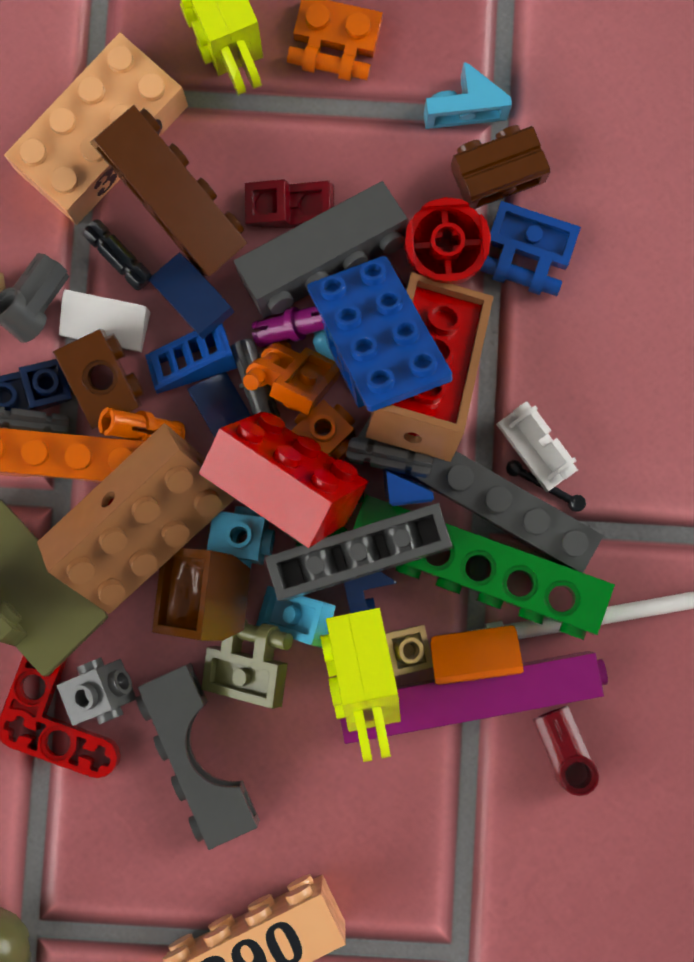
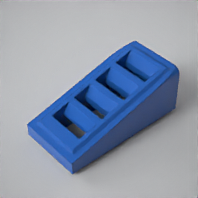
(208, 366)

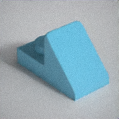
(478, 103)
(299, 616)

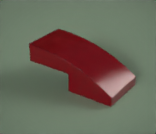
(285, 204)

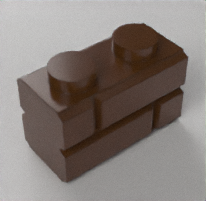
(499, 166)

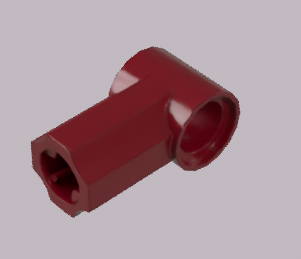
(566, 747)

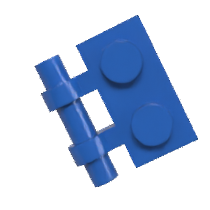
(534, 237)

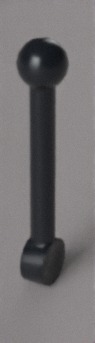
(575, 503)

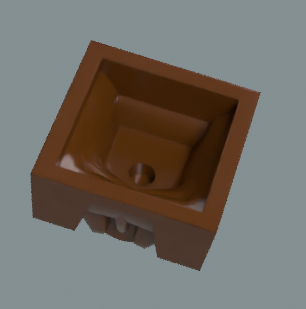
(201, 595)

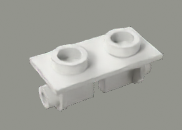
(541, 454)

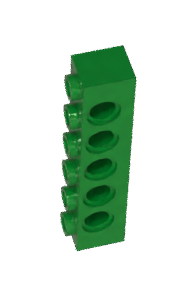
(588, 593)

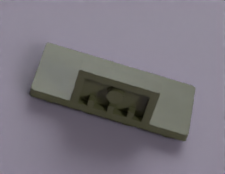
(37, 609)

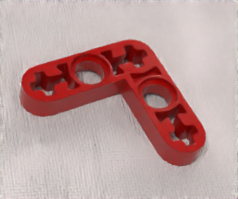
(34, 714)

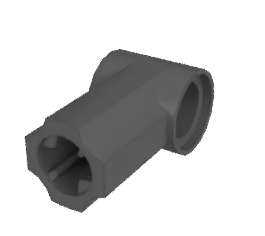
(25, 303)

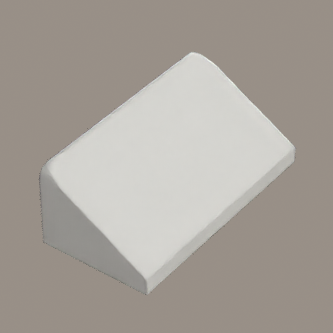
(87, 313)

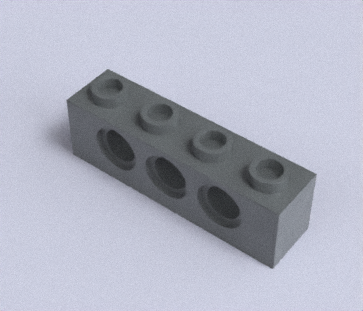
(359, 552)

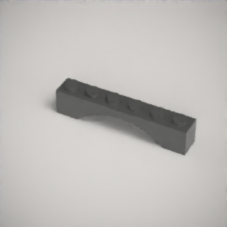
(510, 509)

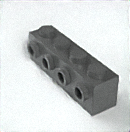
(327, 244)

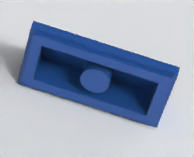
(403, 490)

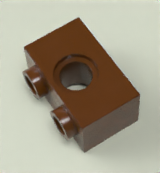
(77, 364)

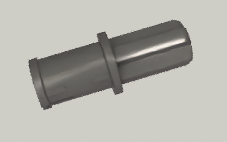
(259, 399)

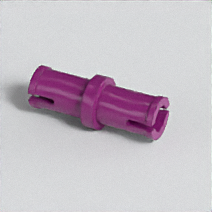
(291, 325)

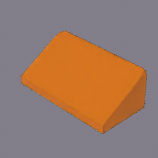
(476, 655)

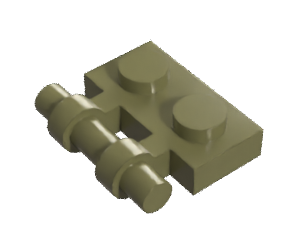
(249, 676)

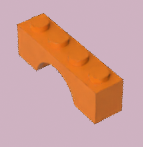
(61, 455)

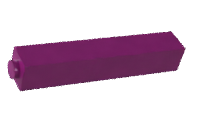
(540, 685)

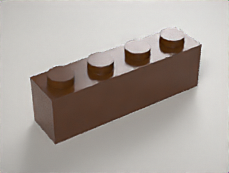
(169, 191)

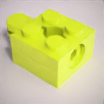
(226, 37)
(365, 677)

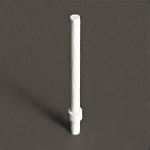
(613, 614)

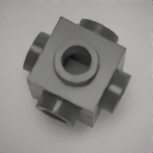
(97, 692)

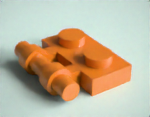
(339, 28)
(295, 377)

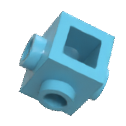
(229, 527)

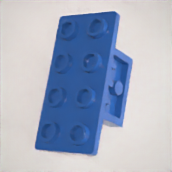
(377, 335)

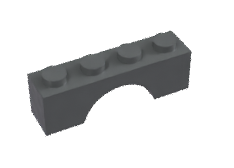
(218, 806)

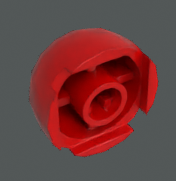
(447, 241)

